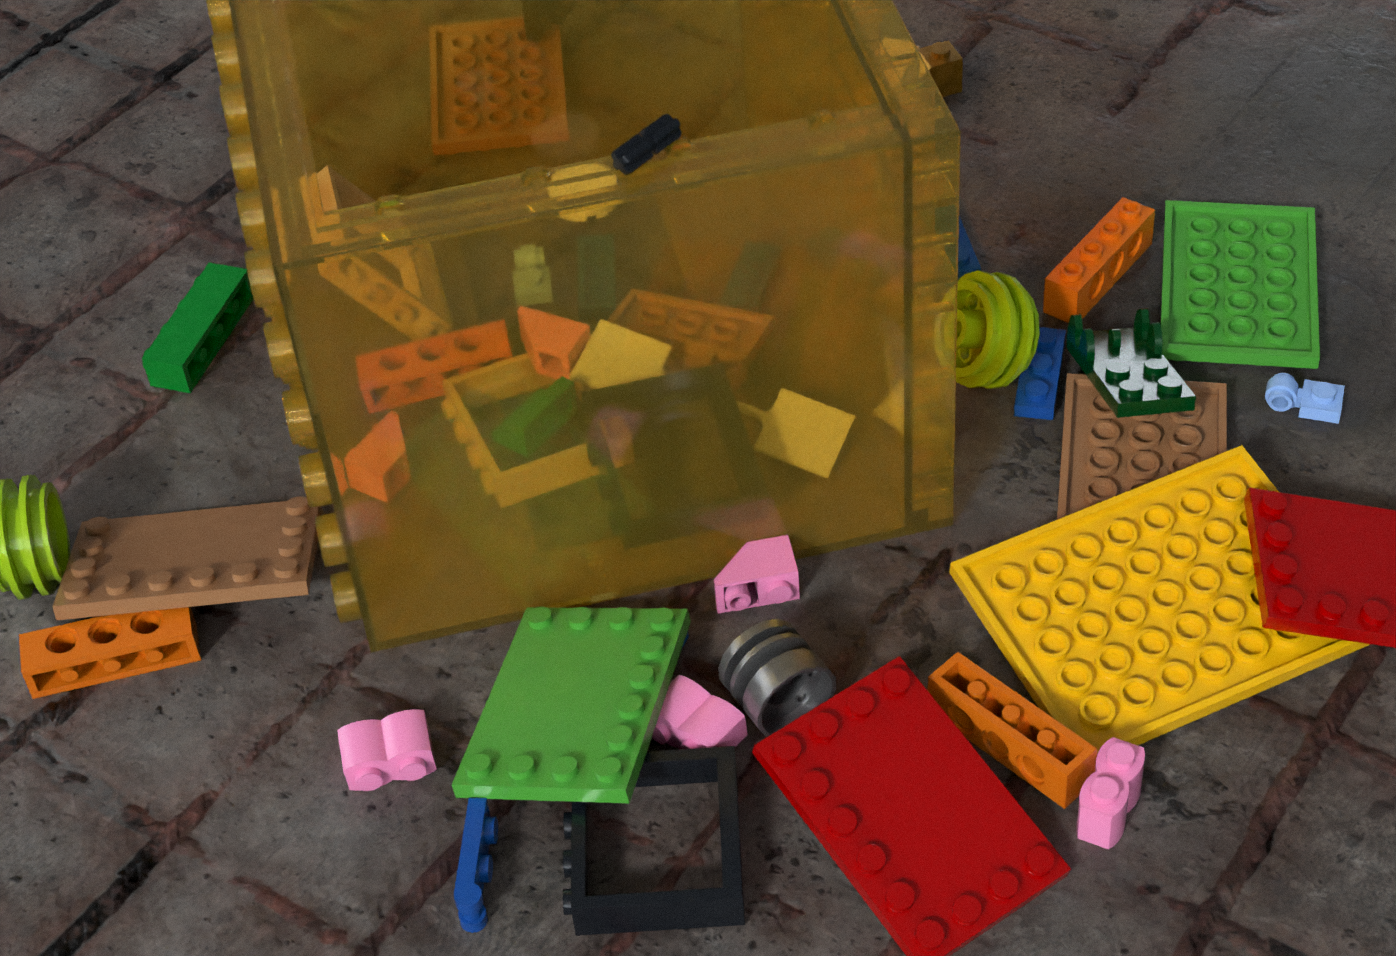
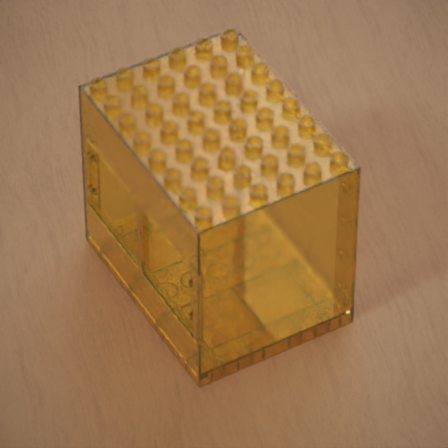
(578, 368)

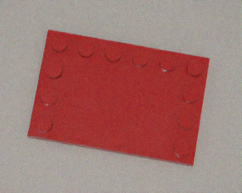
(1324, 566)
(910, 812)

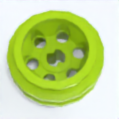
(994, 329)
(31, 537)

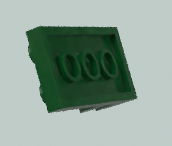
(1130, 367)

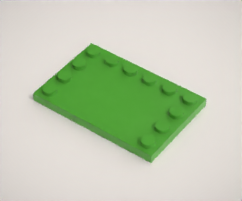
(1240, 284)
(574, 705)

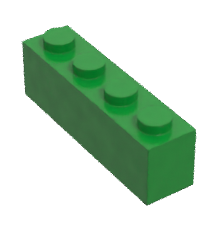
(198, 328)

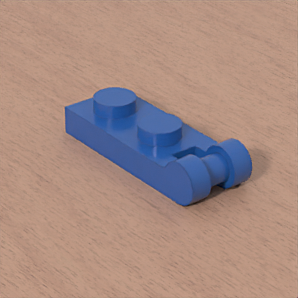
(475, 864)

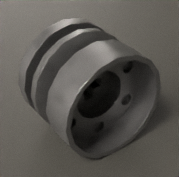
(775, 675)

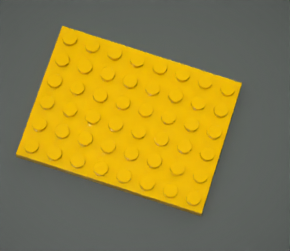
(1140, 607)

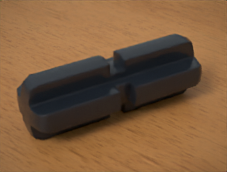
(639, 148)

